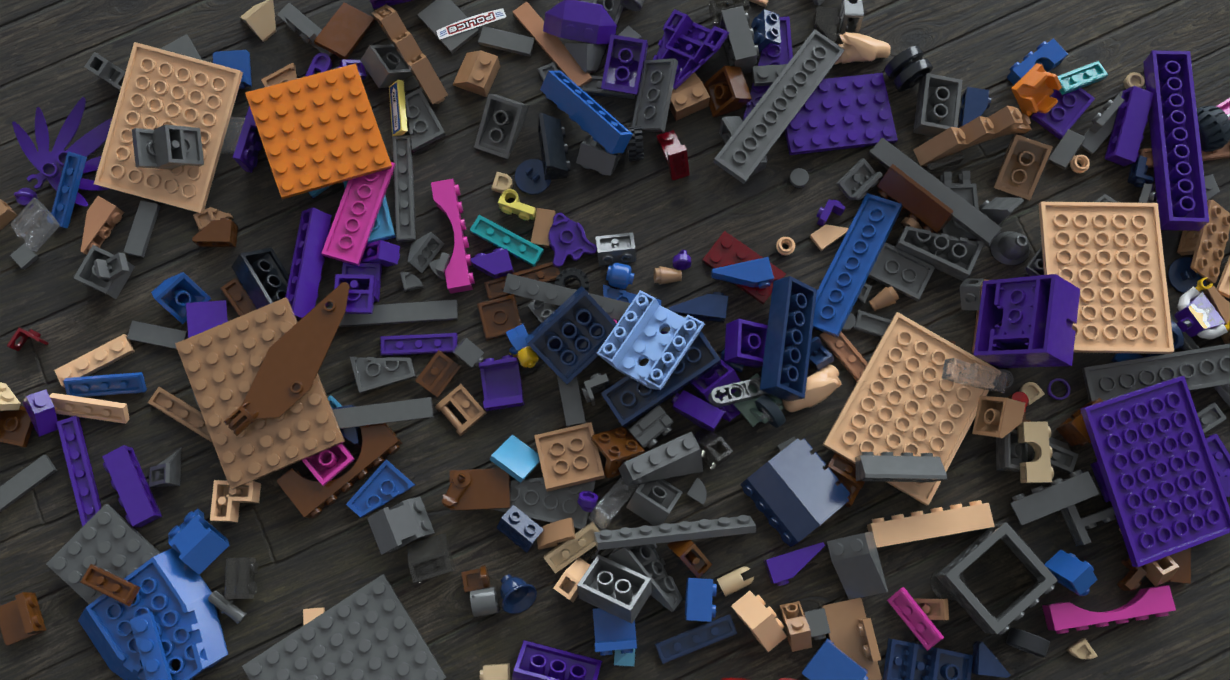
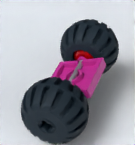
(1214, 126)

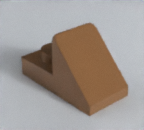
(934, 608)

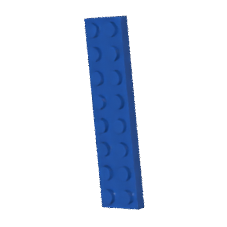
(854, 262)

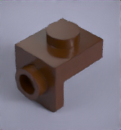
(1132, 579)

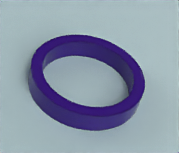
(1063, 381)

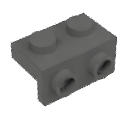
(858, 180)
(596, 384)

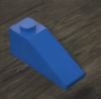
(748, 273)

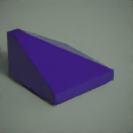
(730, 412)

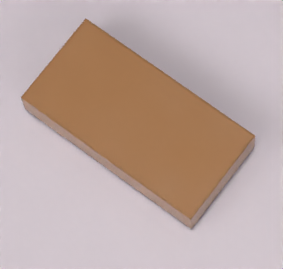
(541, 228)

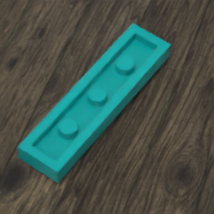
(507, 240)

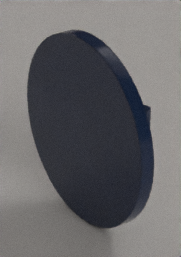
(530, 177)
(1182, 276)

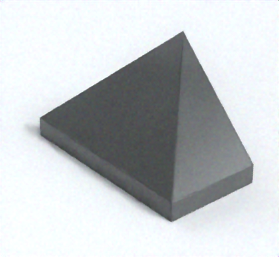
(424, 250)

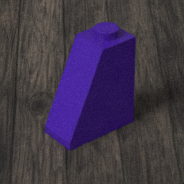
(697, 410)

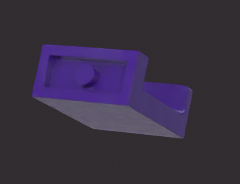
(501, 383)

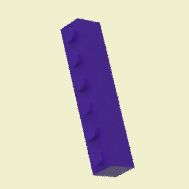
(307, 261)

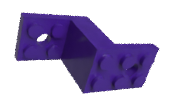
(248, 144)

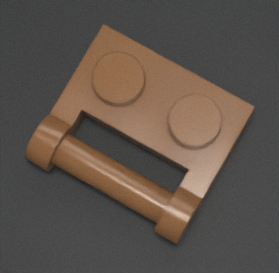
(466, 406)

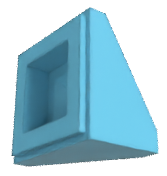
(626, 659)

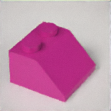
(329, 463)

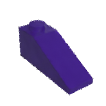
(789, 564)

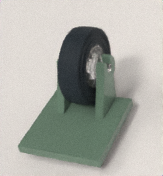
(761, 409)

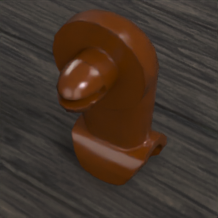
(458, 485)

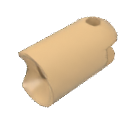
(733, 581)

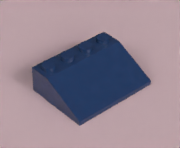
(572, 335)

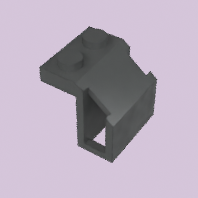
(400, 525)

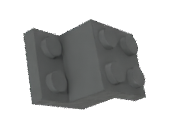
(167, 147)

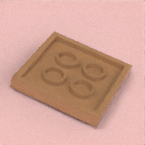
(569, 457)

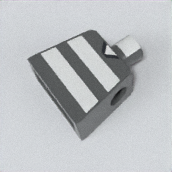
(852, 9)

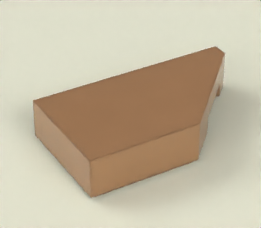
(209, 214)

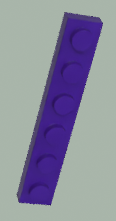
(79, 468)

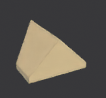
(261, 19)

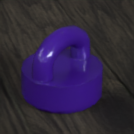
(24, 196)
(681, 261)
(587, 500)

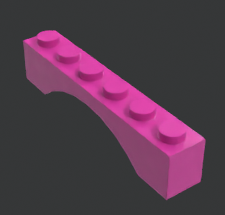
(457, 272)
(1146, 602)

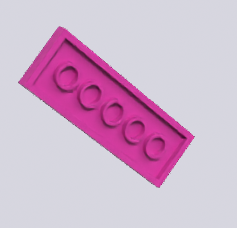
(356, 217)

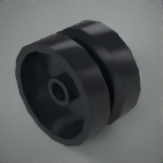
(908, 68)

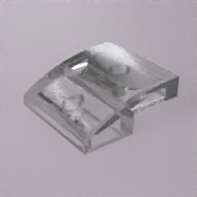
(35, 224)

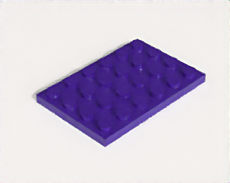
(843, 116)

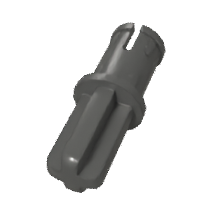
(226, 606)

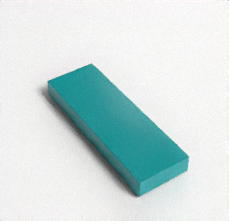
(1081, 77)

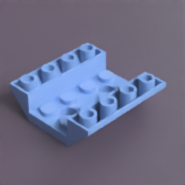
(640, 337)

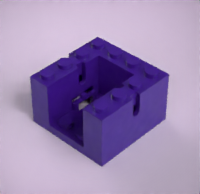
(1033, 321)

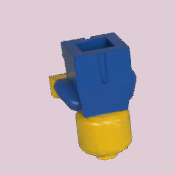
(520, 348)

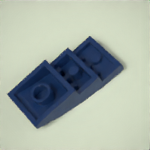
(914, 662)

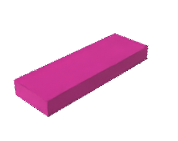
(915, 618)

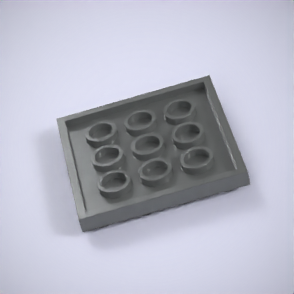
(106, 543)

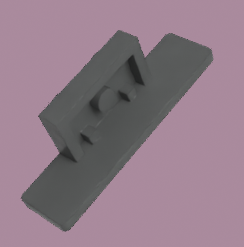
(302, 25)
(1102, 125)

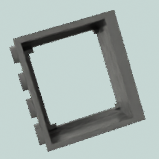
(951, 580)

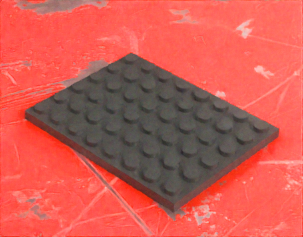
(354, 640)

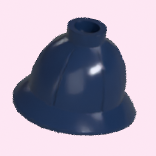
(516, 594)

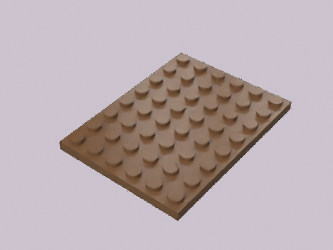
(221, 371)

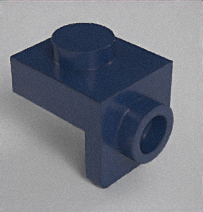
(819, 356)

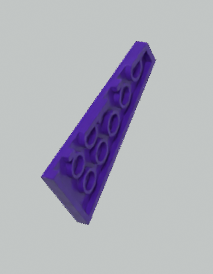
(772, 55)

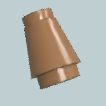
(666, 275)
(884, 298)

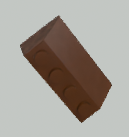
(915, 200)

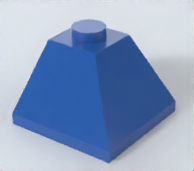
(176, 292)

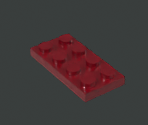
(731, 251)

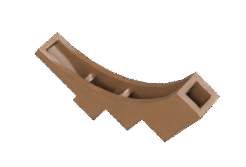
(1002, 123)

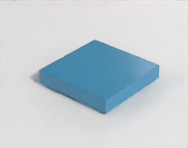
(515, 458)

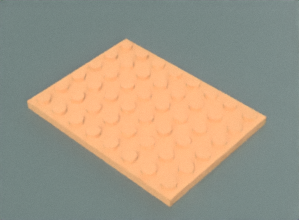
(168, 91)
(1118, 266)
(906, 403)

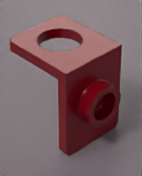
(24, 335)

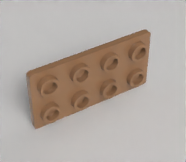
(1208, 243)
(854, 634)

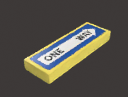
(398, 108)

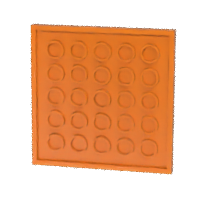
(318, 130)

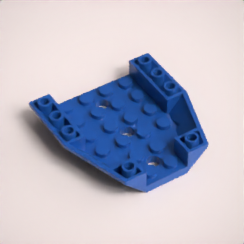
(182, 614)

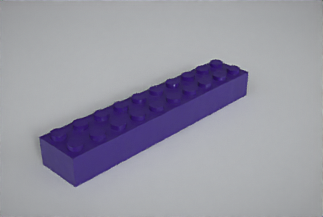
(1176, 141)

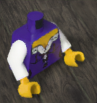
(1198, 315)

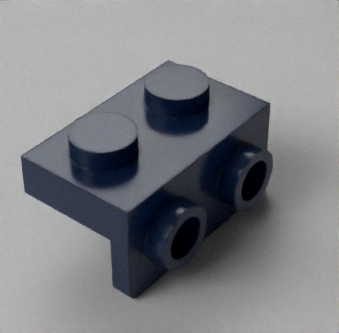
(766, 29)

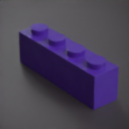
(1129, 126)
(131, 486)

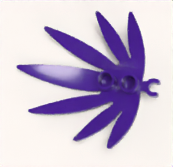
(52, 163)

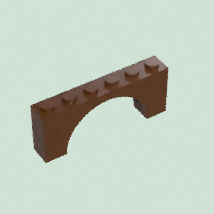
(311, 496)

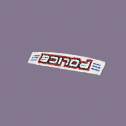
(470, 23)

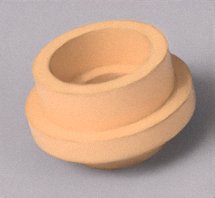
(1083, 160)
(785, 240)

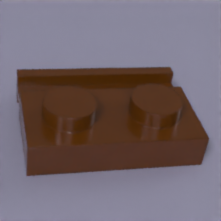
(437, 373)

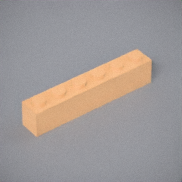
(931, 525)

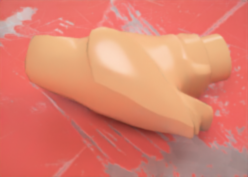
(861, 48)
(818, 388)

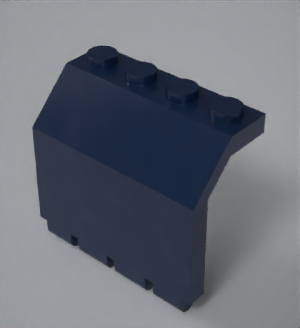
(795, 491)

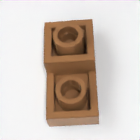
(556, 532)

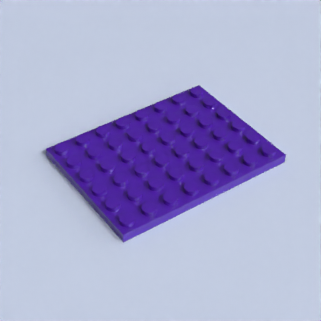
(1158, 470)

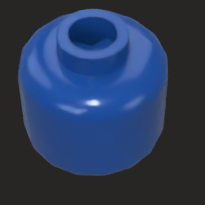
(619, 275)

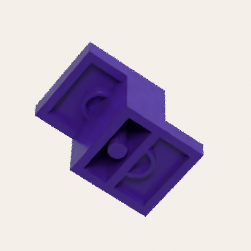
(363, 284)

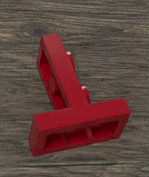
(674, 154)

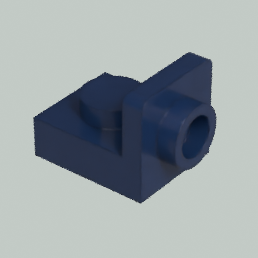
(1138, 171)

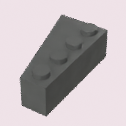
(1053, 497)

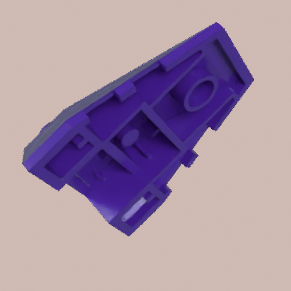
(688, 44)

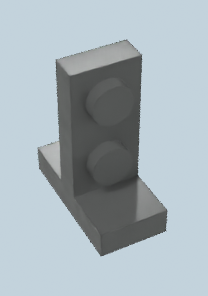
(1078, 526)

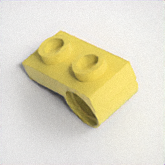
(524, 211)

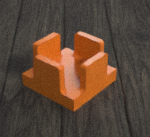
(1035, 89)

